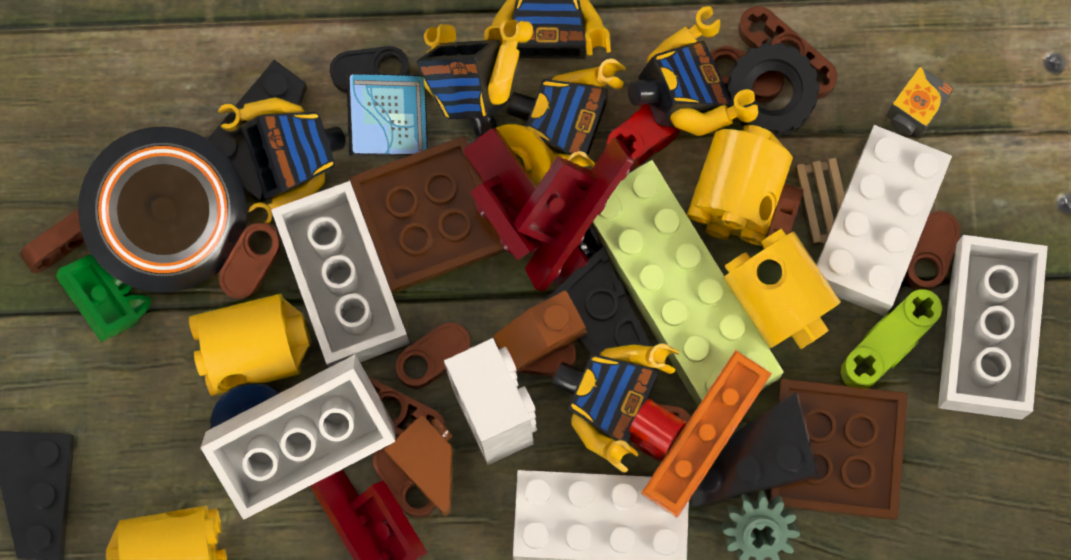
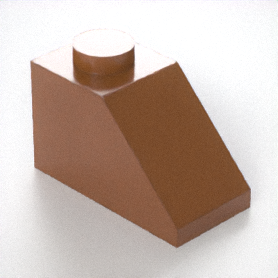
(542, 330)
(426, 460)

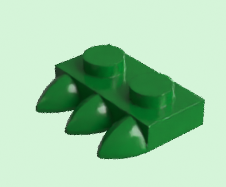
(101, 297)

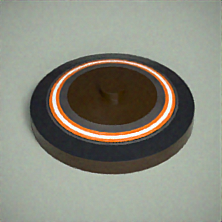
(162, 209)

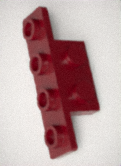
(504, 195)
(566, 207)
(368, 523)

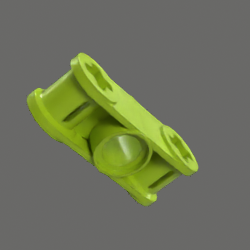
(891, 339)

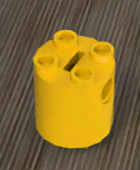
(740, 184)
(791, 304)
(249, 343)
(168, 536)

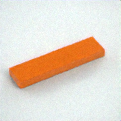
(706, 434)

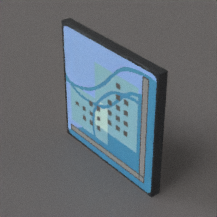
(386, 114)

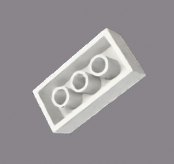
(881, 219)
(340, 275)
(993, 327)
(491, 402)
(298, 437)
(593, 519)

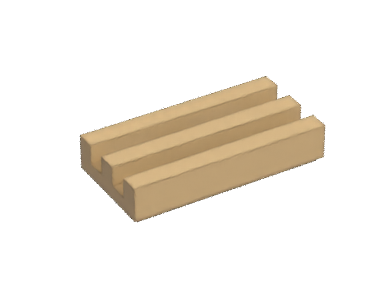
(817, 169)

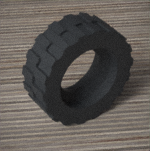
(795, 68)

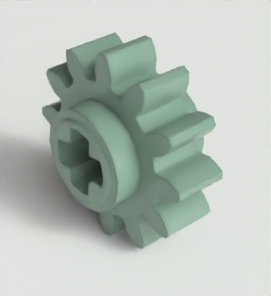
(759, 515)

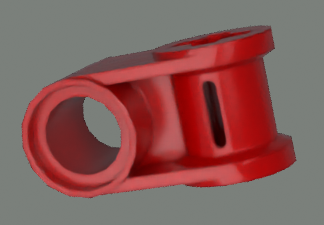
(643, 135)
(655, 430)

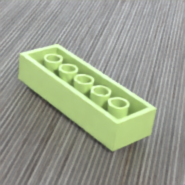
(677, 282)

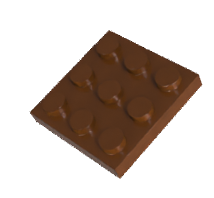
(425, 215)
(855, 448)

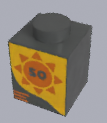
(918, 103)

